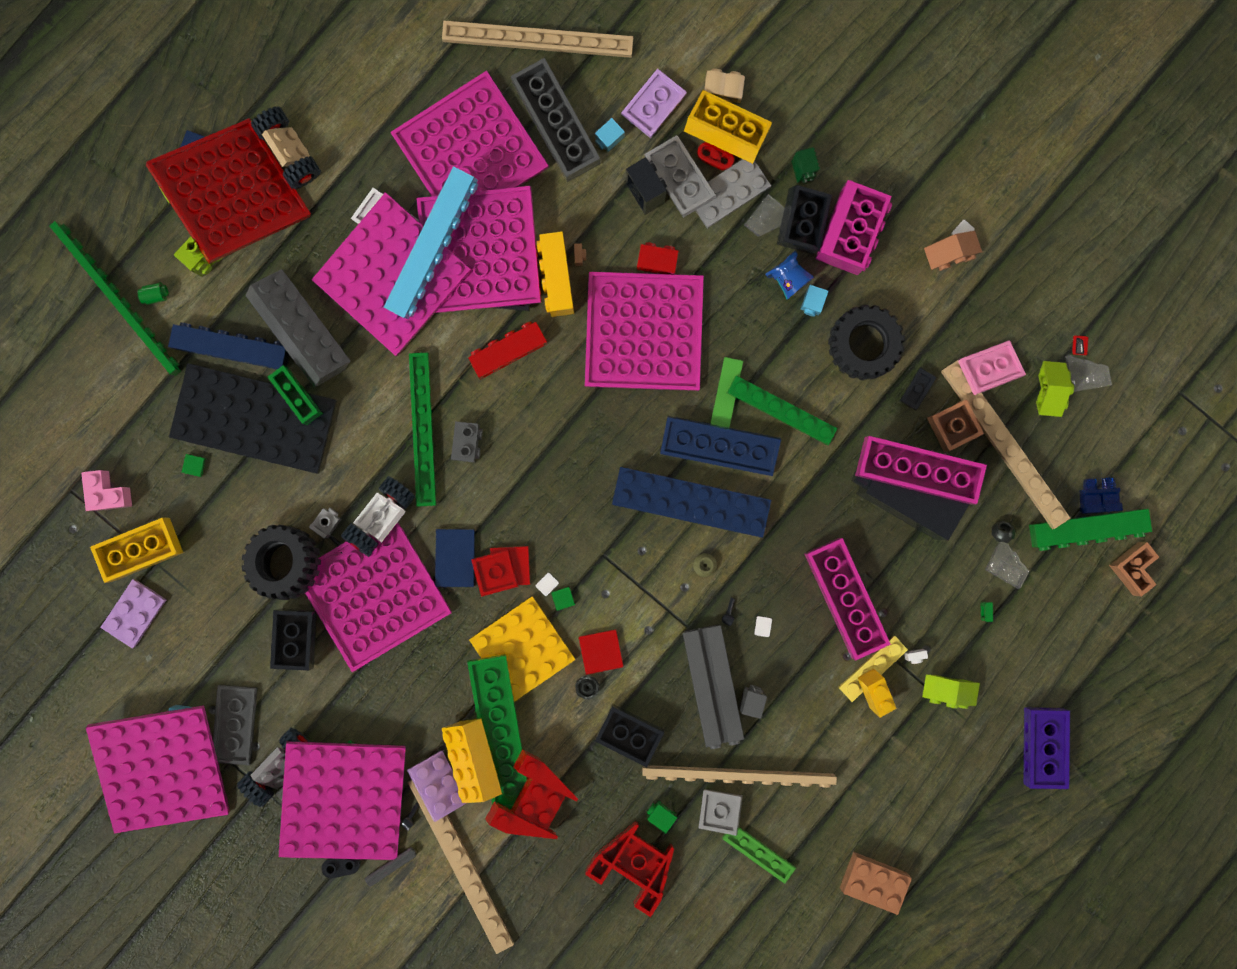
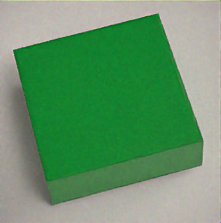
(193, 465)
(563, 598)
(986, 611)

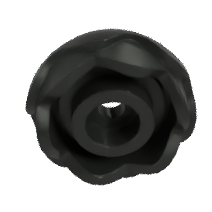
(1003, 532)
(588, 693)

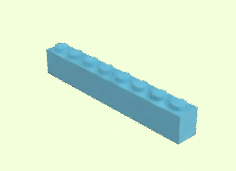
(431, 243)

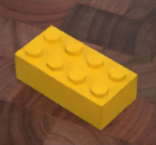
(727, 126)
(555, 267)
(136, 550)
(471, 761)

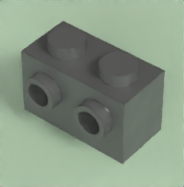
(466, 442)

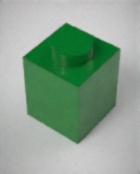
(661, 816)

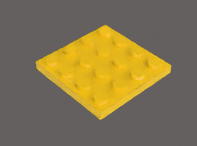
(530, 644)

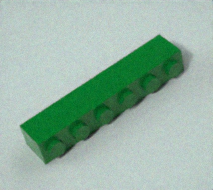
(1091, 528)

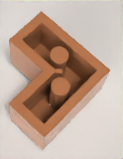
(955, 249)
(1131, 568)

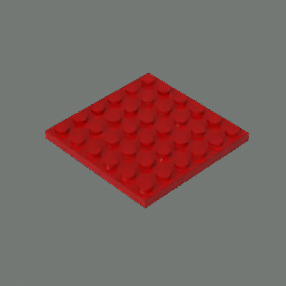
(228, 190)

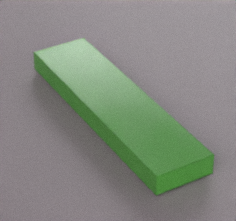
(724, 402)
(761, 854)

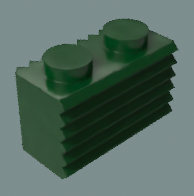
(805, 165)

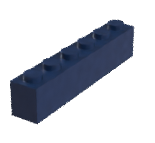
(228, 347)

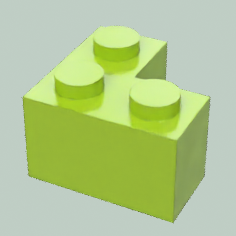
(1055, 388)
(953, 692)

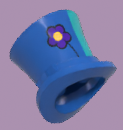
(790, 275)

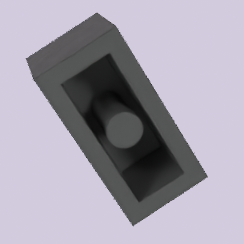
(753, 701)

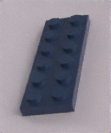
(720, 445)

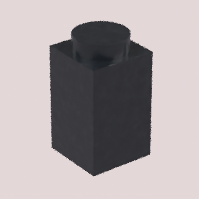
(923, 511)

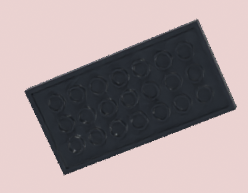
(249, 419)

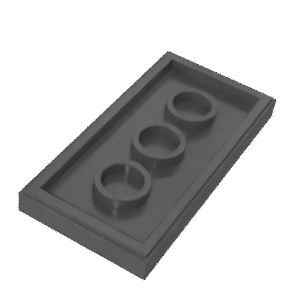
(234, 724)

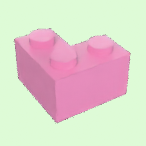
(100, 495)

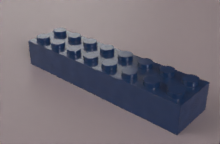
(691, 502)

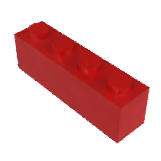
(508, 350)

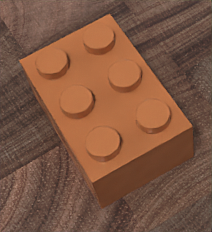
(875, 883)

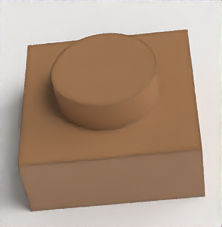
(580, 254)

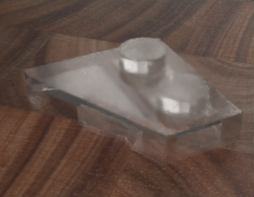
(765, 217)
(1086, 374)
(1007, 566)

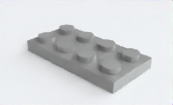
(683, 178)
(733, 190)

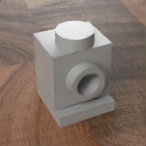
(333, 521)

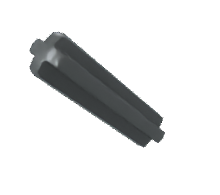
(390, 867)

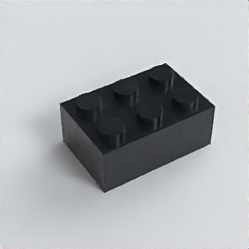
(646, 185)
(804, 219)
(293, 639)
(629, 735)

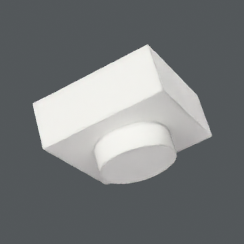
(916, 656)

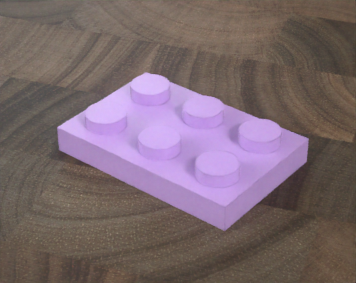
(654, 103)
(133, 613)
(436, 785)

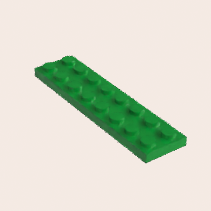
(497, 710)

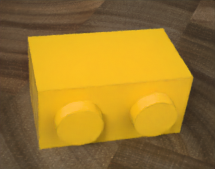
(876, 693)

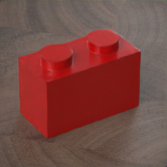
(657, 259)

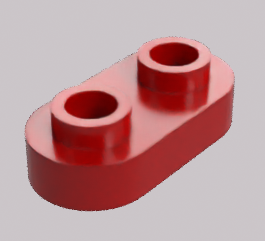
(715, 156)

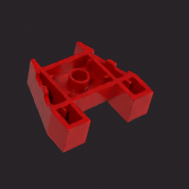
(536, 802)
(637, 862)

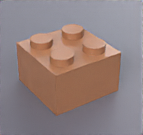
(955, 425)

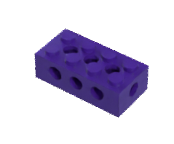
(1057, 754)

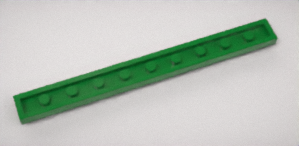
(111, 292)

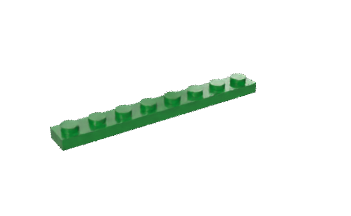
(422, 429)

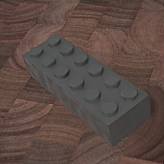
(555, 120)
(297, 328)

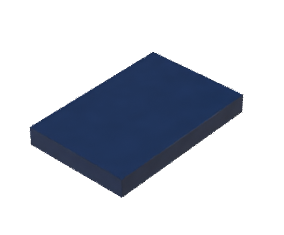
(453, 558)

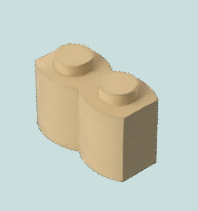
(724, 85)

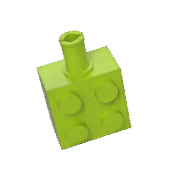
(193, 258)

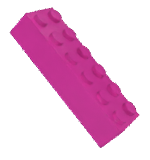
(921, 470)
(847, 599)

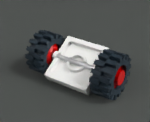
(378, 516)

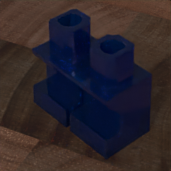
(1100, 500)

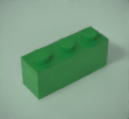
(295, 395)

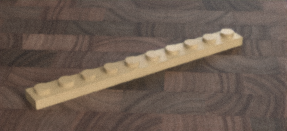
(537, 39)
(1008, 448)
(747, 776)
(468, 878)

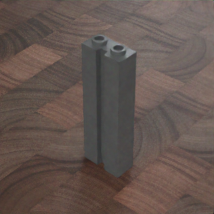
(713, 686)

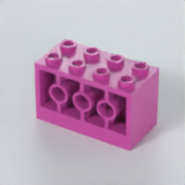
(842, 232)

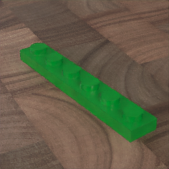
(781, 410)

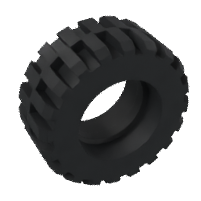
(884, 324)
(258, 562)

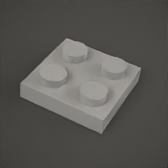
(720, 812)

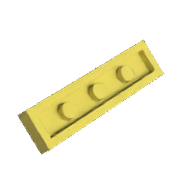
(880, 661)

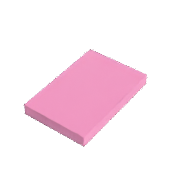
(991, 367)

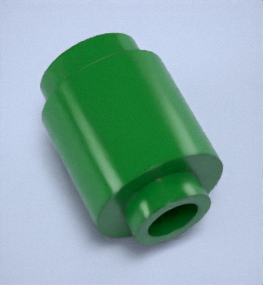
(153, 293)

